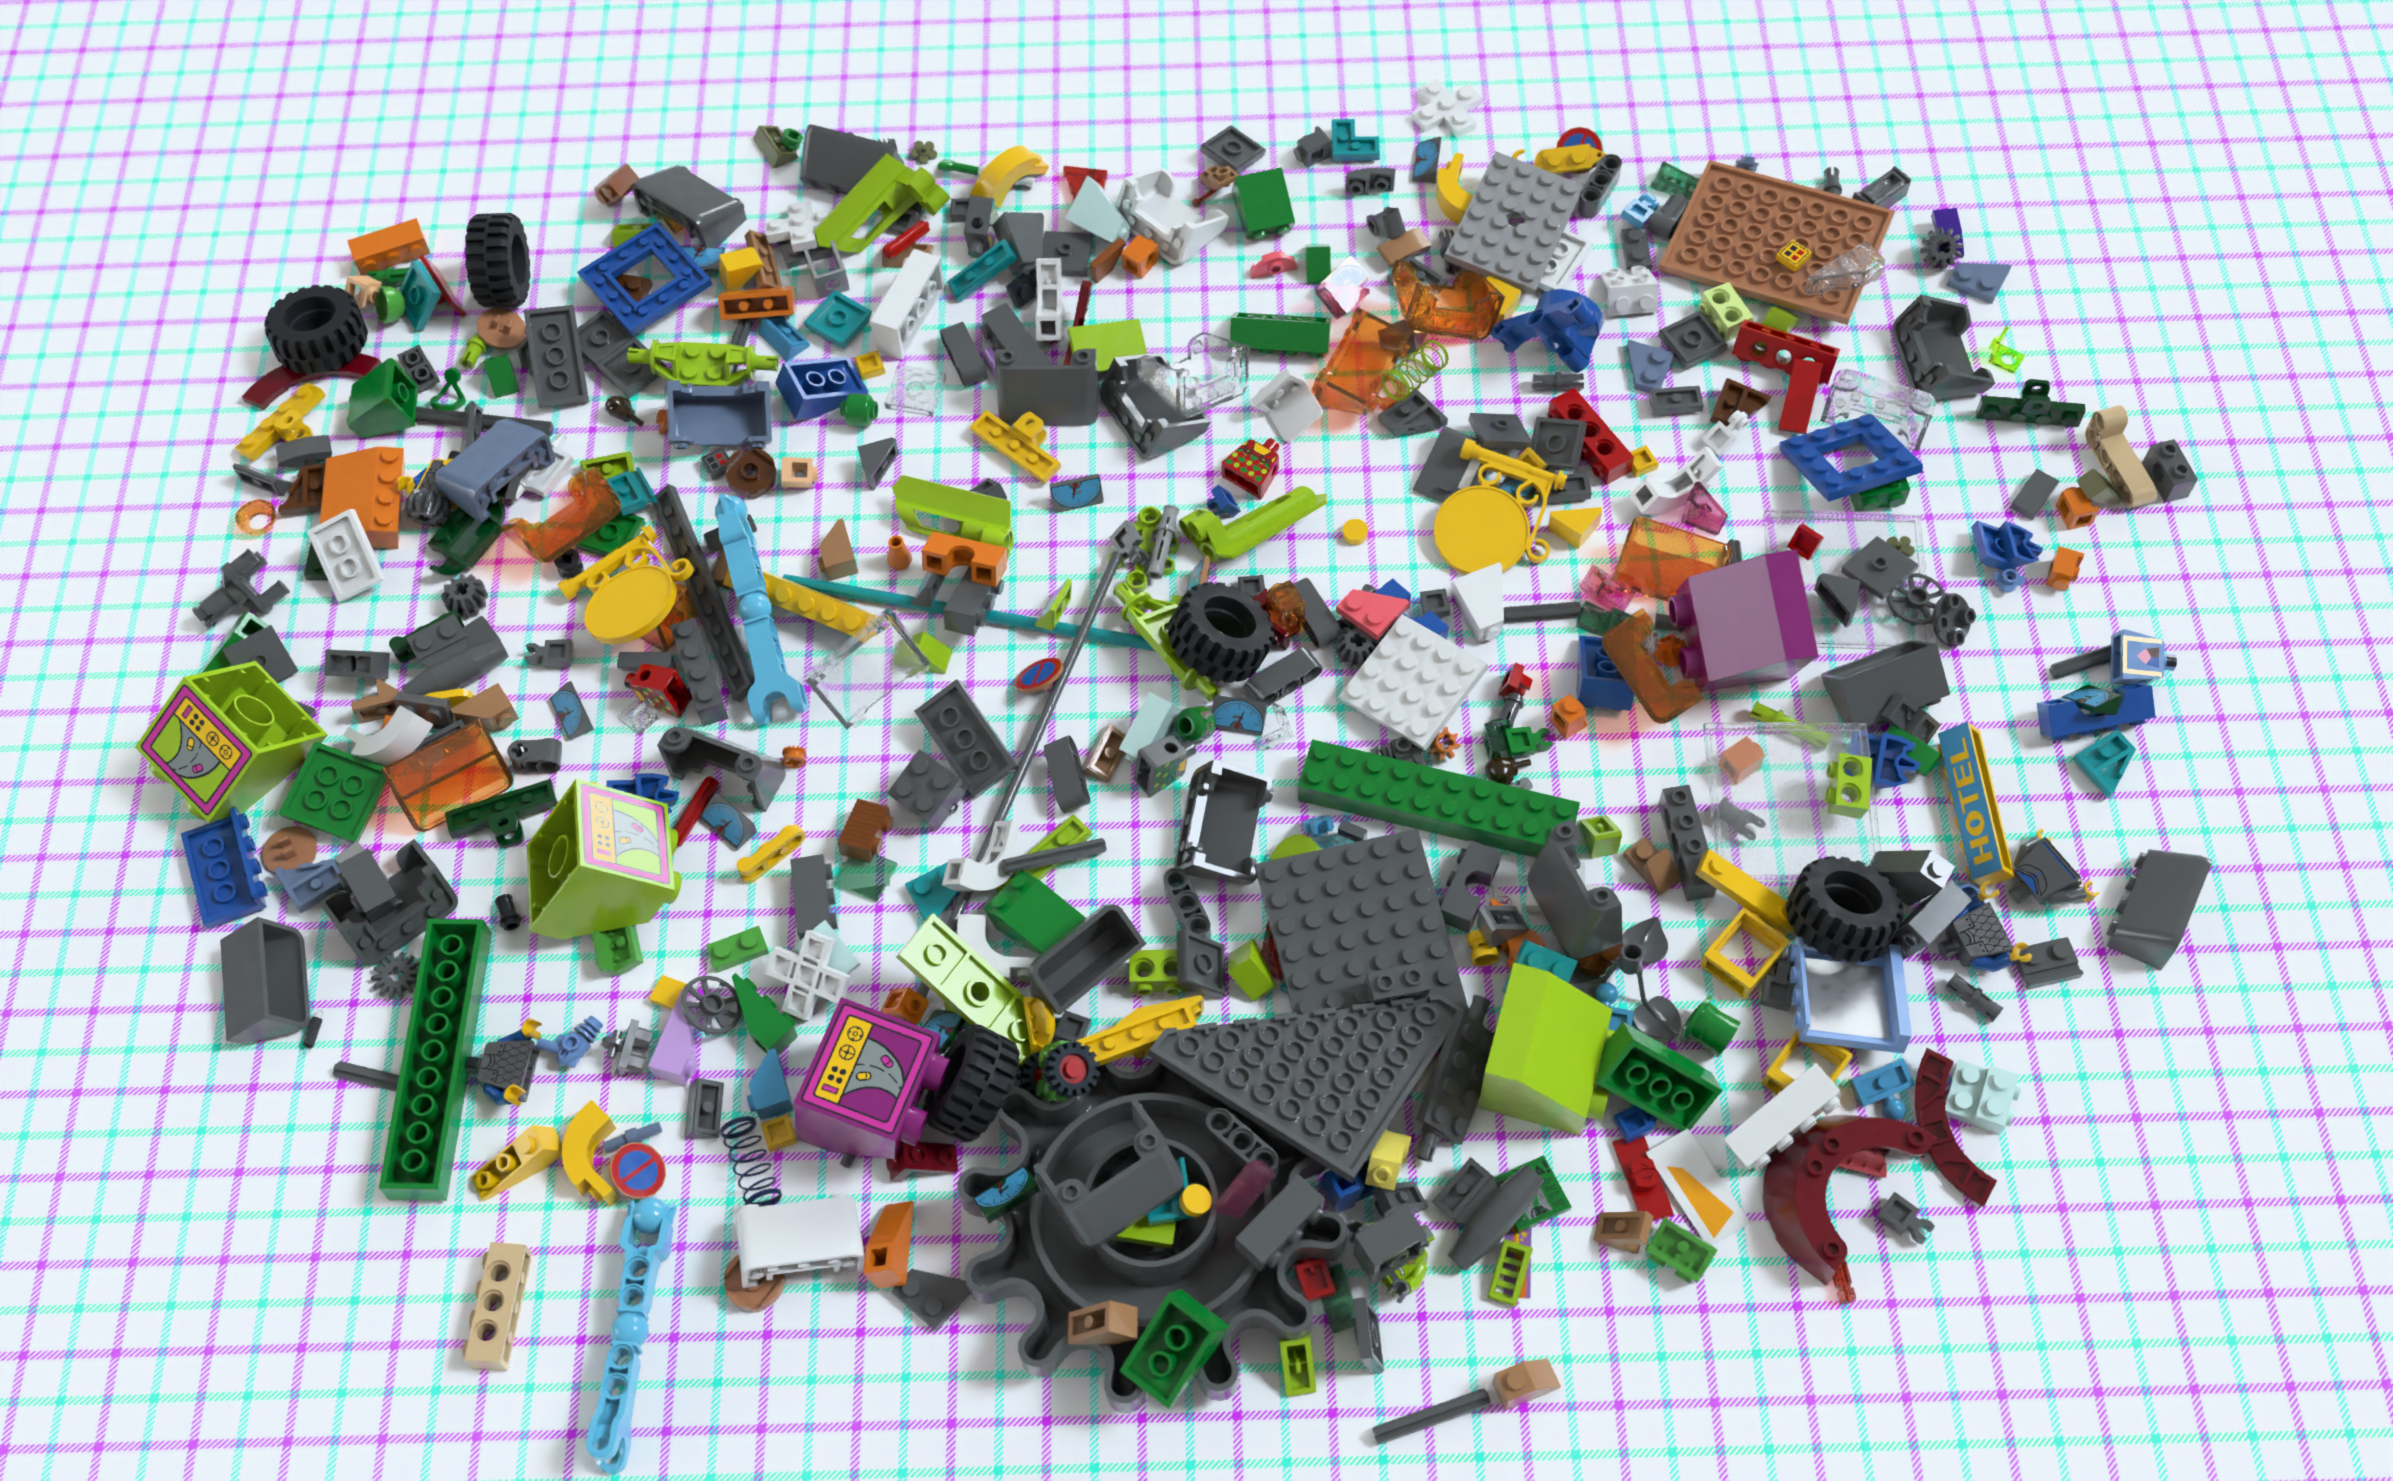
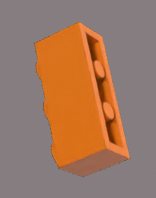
(388, 246)
(757, 303)

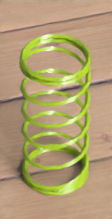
(1432, 367)

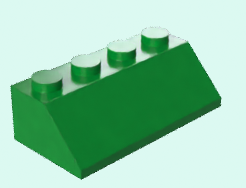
(1282, 332)
(1656, 1078)

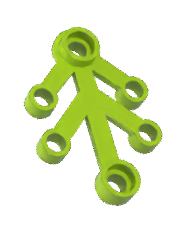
(1147, 545)

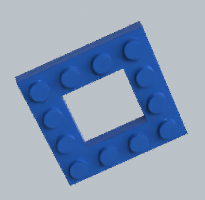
(655, 241)
(1893, 464)

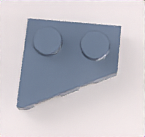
(1979, 279)
(1648, 365)
(310, 882)

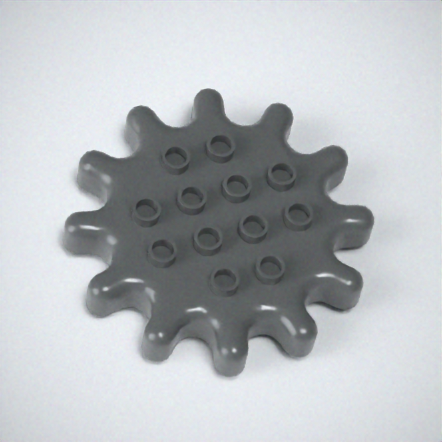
(1094, 1141)

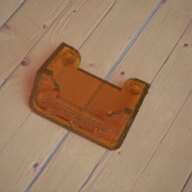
(1458, 311)
(1358, 364)
(592, 508)
(1642, 674)

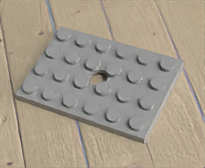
(1510, 253)

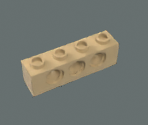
(496, 1352)

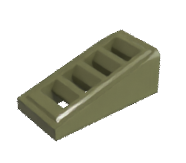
(2098, 488)

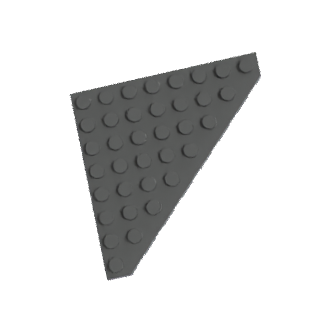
(1317, 1077)

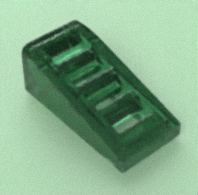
(1667, 172)

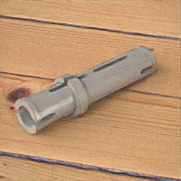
(1168, 517)

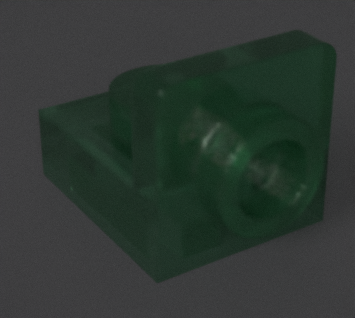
(1493, 738)

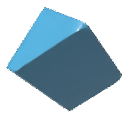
(782, 337)

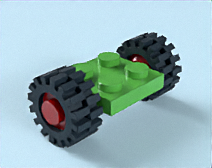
(1059, 1072)

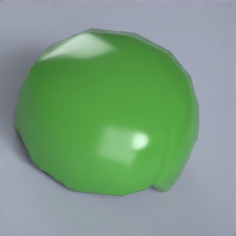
(389, 304)

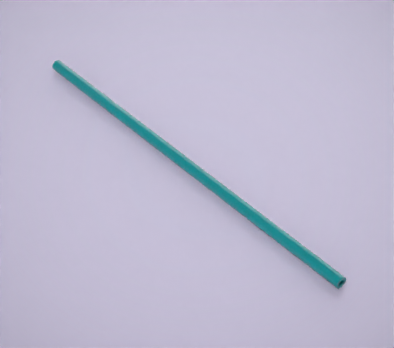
(993, 616)

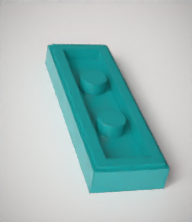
(982, 270)

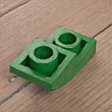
(1922, 752)

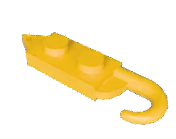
(1565, 158)

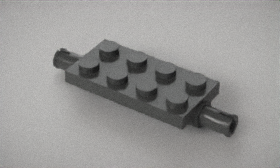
(1455, 1080)

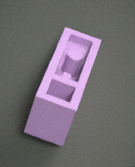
(676, 1050)

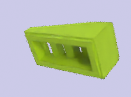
(1518, 1249)

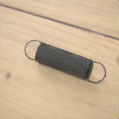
(312, 1032)

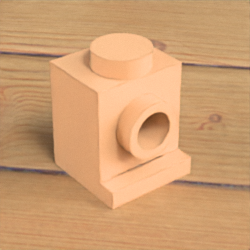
(367, 292)
(793, 465)

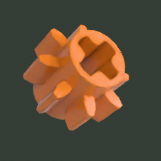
(1668, 650)
(1448, 739)

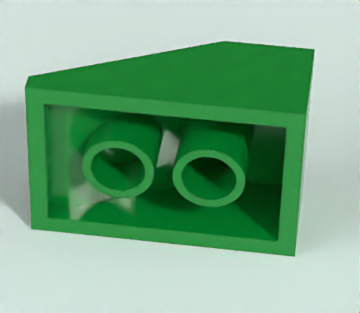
(1032, 913)
(1174, 1347)

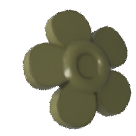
(923, 152)
(1902, 545)

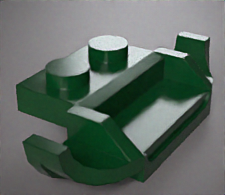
(466, 540)

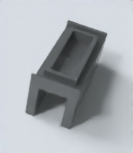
(1886, 189)

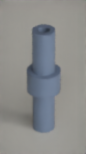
(632, 1135)

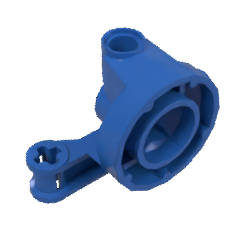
(1563, 321)

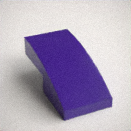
(1948, 219)

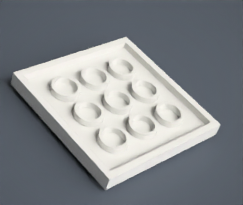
(1414, 682)

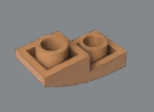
(1217, 177)
(1407, 244)

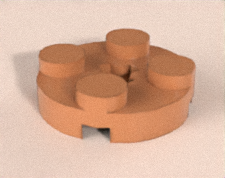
(752, 1298)

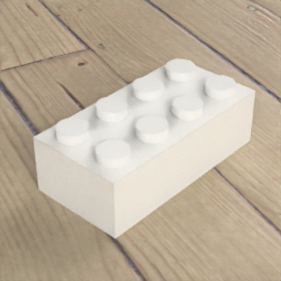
(907, 304)
(1783, 1117)

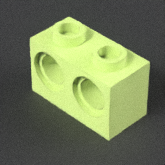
(1724, 310)

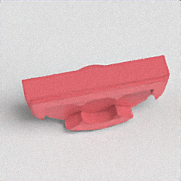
(1273, 264)
(1866, 1161)

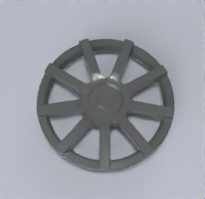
(1915, 598)
(710, 1005)

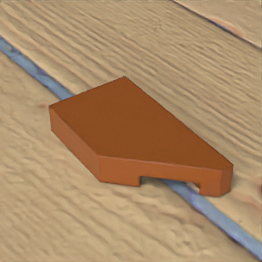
(1106, 261)

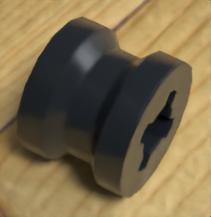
(566, 569)

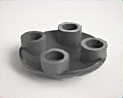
(1952, 619)

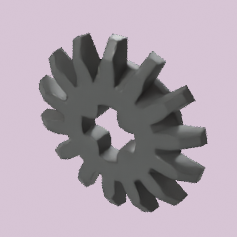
(404, 982)

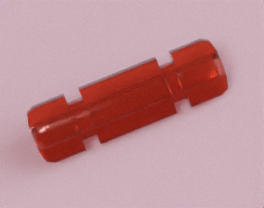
(1842, 1282)

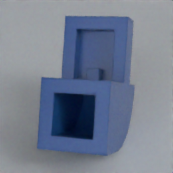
(1344, 1194)

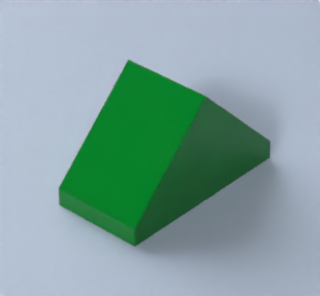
(1317, 262)
(501, 375)

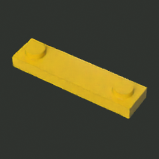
(1744, 890)
(1138, 1033)

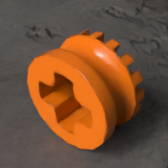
(794, 756)

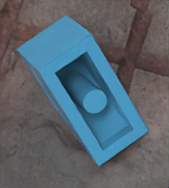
(769, 1088)

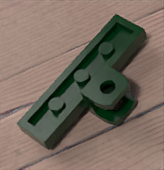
(2031, 408)
(502, 813)

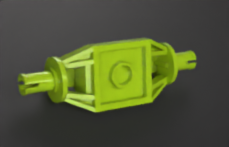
(703, 362)
(1155, 631)

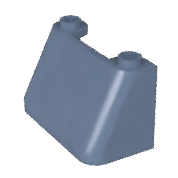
(718, 415)
(490, 464)

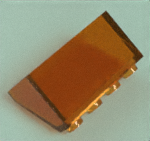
(1662, 557)
(448, 775)

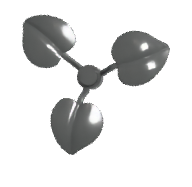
(1641, 944)

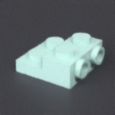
(1982, 1096)

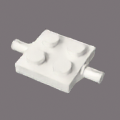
(541, 479)

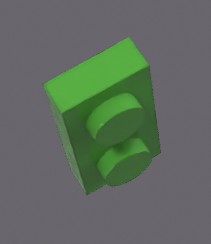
(737, 949)

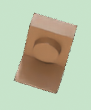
(376, 707)
(1653, 866)
(1623, 1230)

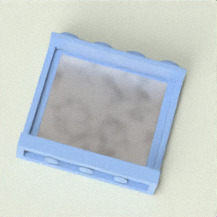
(1850, 1002)

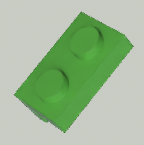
(617, 950)
(1680, 1250)

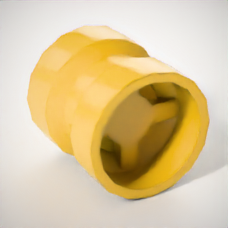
(1481, 953)

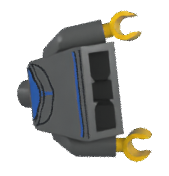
(2047, 875)

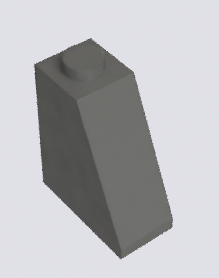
(1025, 236)
(1913, 872)

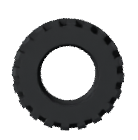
(497, 260)
(316, 329)
(1198, 637)
(1844, 909)
(975, 1083)

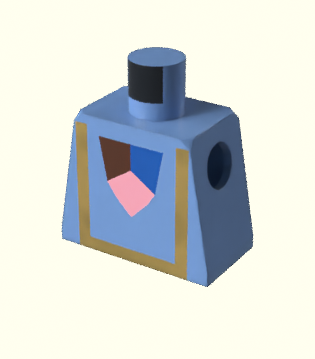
(2138, 658)

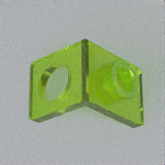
(2000, 350)

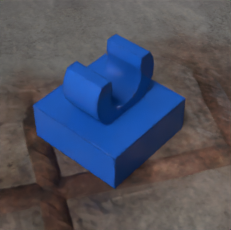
(1224, 501)

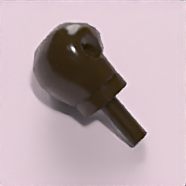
(622, 409)
(1504, 769)

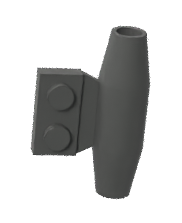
(448, 659)
(1484, 1208)

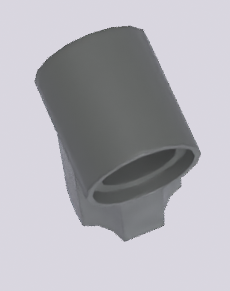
(1667, 219)

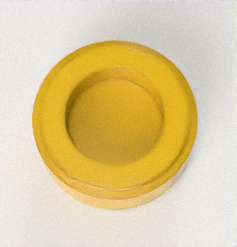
(1355, 531)
(1195, 1200)

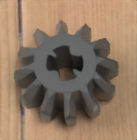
(1941, 239)
(427, 507)
(465, 595)
(1355, 646)

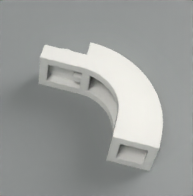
(1049, 299)
(1668, 493)
(393, 742)
(970, 876)
(974, 931)

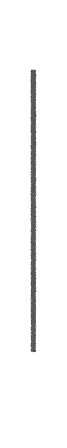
(1030, 749)

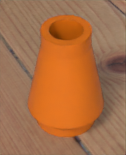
(898, 554)

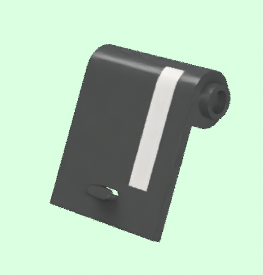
(1444, 468)

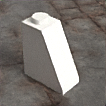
(1481, 601)

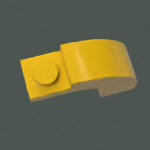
(1005, 171)
(1449, 195)
(579, 1146)

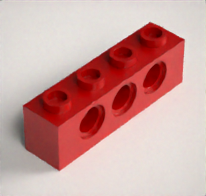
(1779, 340)
(1598, 439)

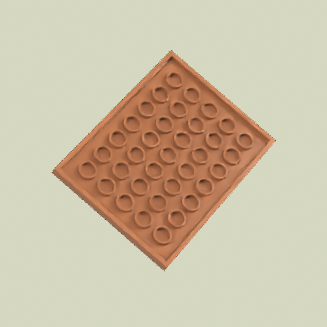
(1746, 218)

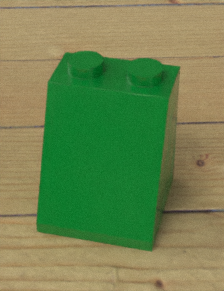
(1263, 203)
(382, 401)

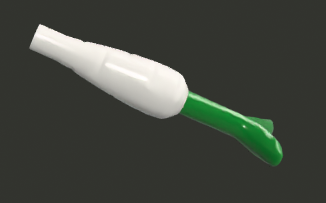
(950, 165)

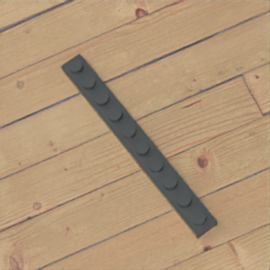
(705, 594)

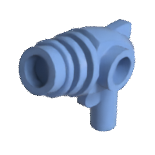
(573, 1045)

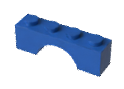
(2063, 717)

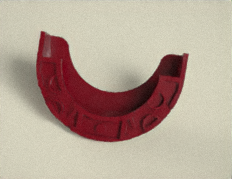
(1799, 1178)

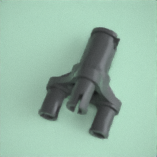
(238, 590)

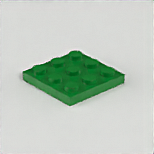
(335, 793)

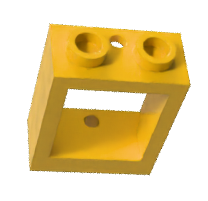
(1731, 974)
(1776, 1080)

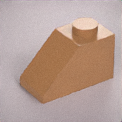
(837, 553)
(488, 705)
(1103, 1324)
(1525, 1382)

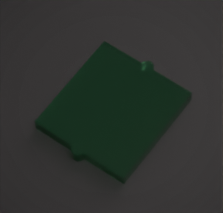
(866, 878)

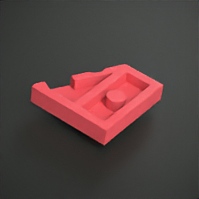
(1371, 611)

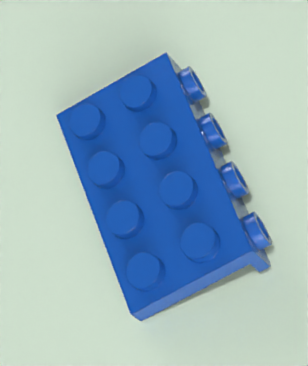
(224, 869)

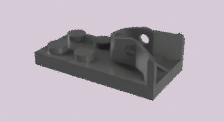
(556, 356)
(966, 738)

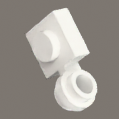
(1720, 437)

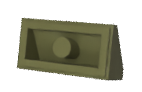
(768, 141)

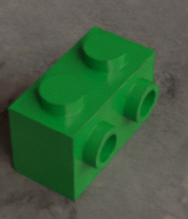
(1886, 495)

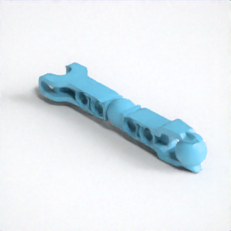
(755, 609)
(629, 1331)

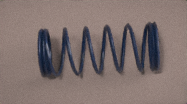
(752, 1121)

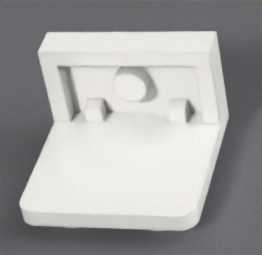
(1631, 291)
(1289, 404)

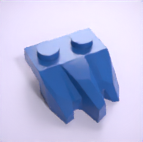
(2004, 546)
(1890, 760)
(648, 786)

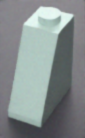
(1097, 213)
(1153, 722)

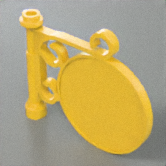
(1488, 524)
(632, 599)

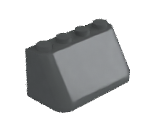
(838, 159)
(1869, 683)
(2157, 905)
(1084, 957)
(264, 981)

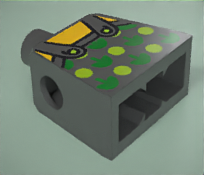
(978, 225)
(1162, 763)

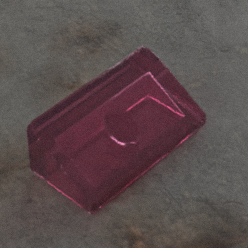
(1245, 1189)

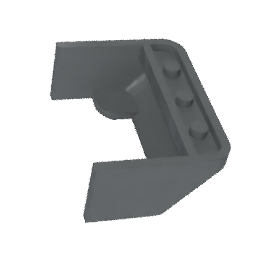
(1123, 1199)

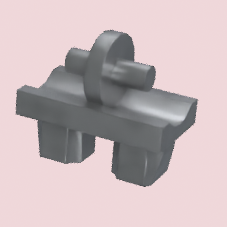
(628, 1061)

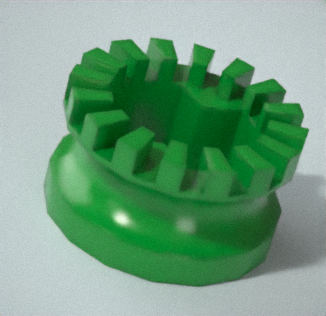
(791, 138)

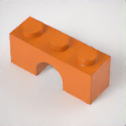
(946, 551)

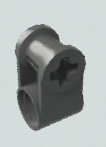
(1386, 223)
(538, 755)

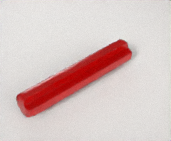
(905, 239)
(695, 808)

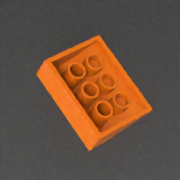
(368, 484)

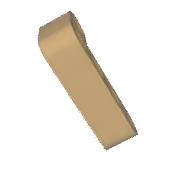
(2118, 458)

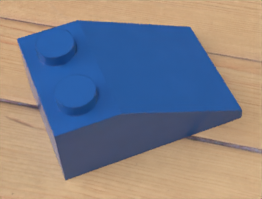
(818, 385)
(1599, 679)

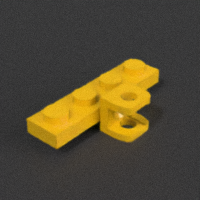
(283, 423)
(1019, 443)

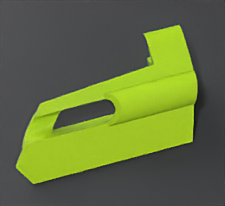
(886, 187)
(978, 515)
(1246, 532)

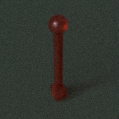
(1196, 202)

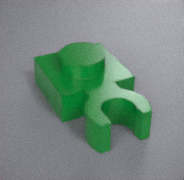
(1523, 742)

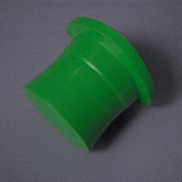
(1710, 1027)

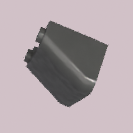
(691, 203)
(1933, 349)
(1052, 392)
(1142, 414)
(692, 749)
(1222, 822)
(423, 895)
(1578, 917)

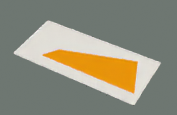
(1698, 1187)

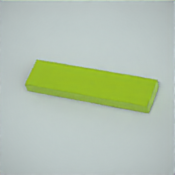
(1068, 833)

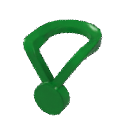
(452, 376)

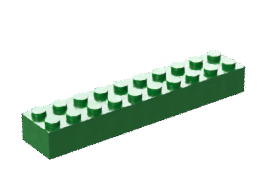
(1431, 799)
(434, 1059)

